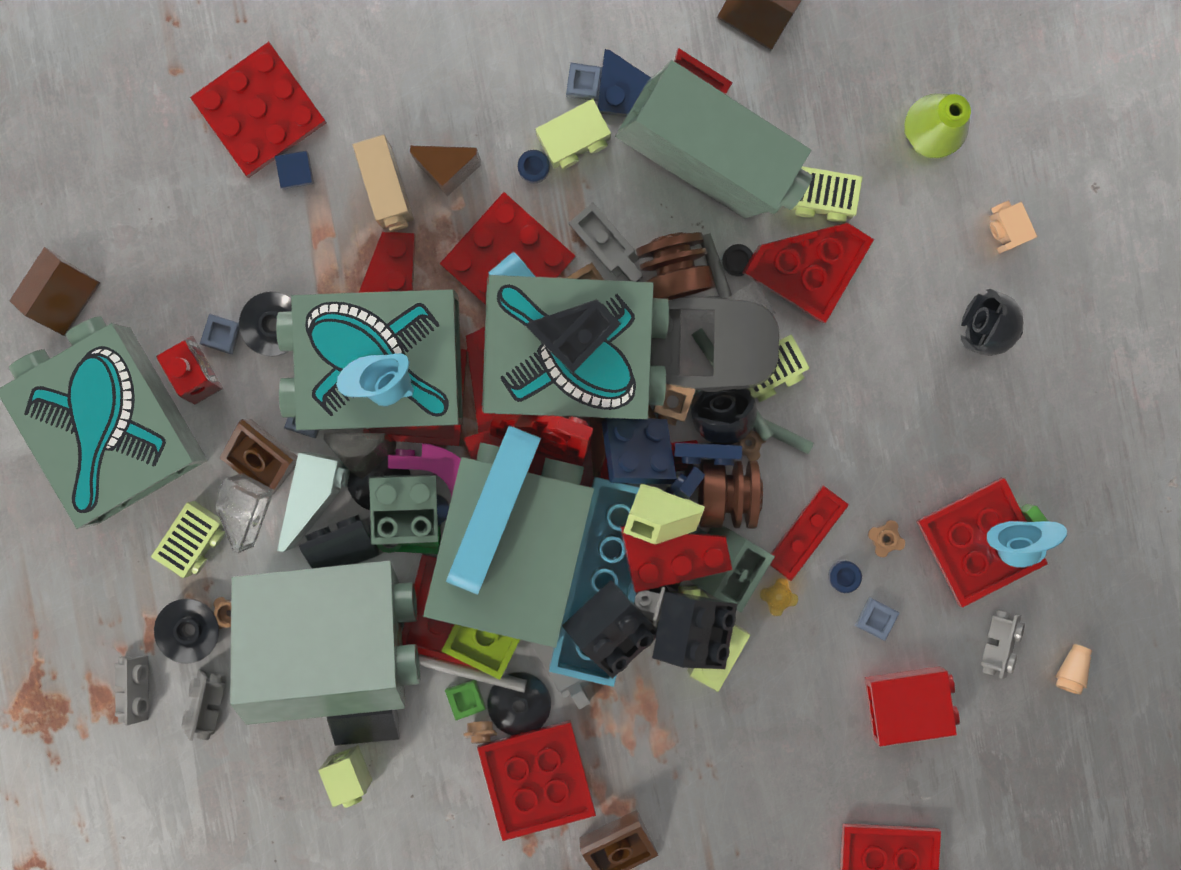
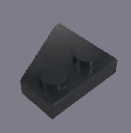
(574, 332)

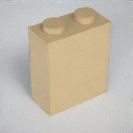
(383, 183)

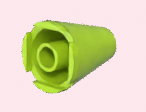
(938, 124)

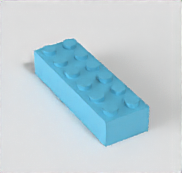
(599, 561)

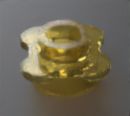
(769, 595)

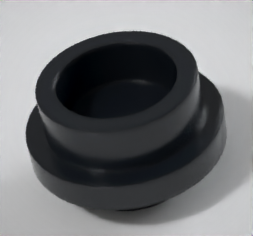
(736, 259)

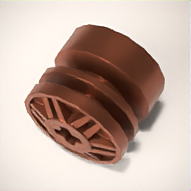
(675, 265)
(730, 494)

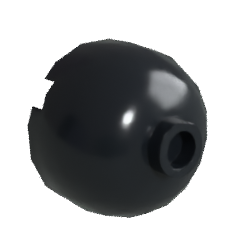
(992, 323)
(724, 415)

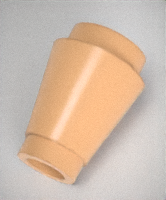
(1074, 670)

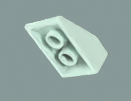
(313, 488)

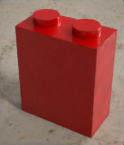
(912, 706)

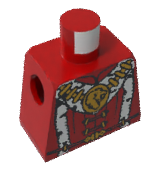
(189, 370)

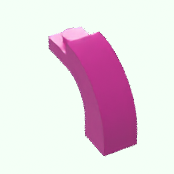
(433, 459)

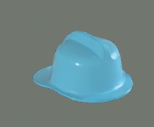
(377, 377)
(1025, 542)

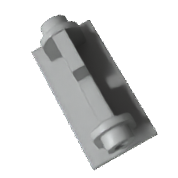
(650, 604)
(1001, 656)
(132, 704)
(198, 717)

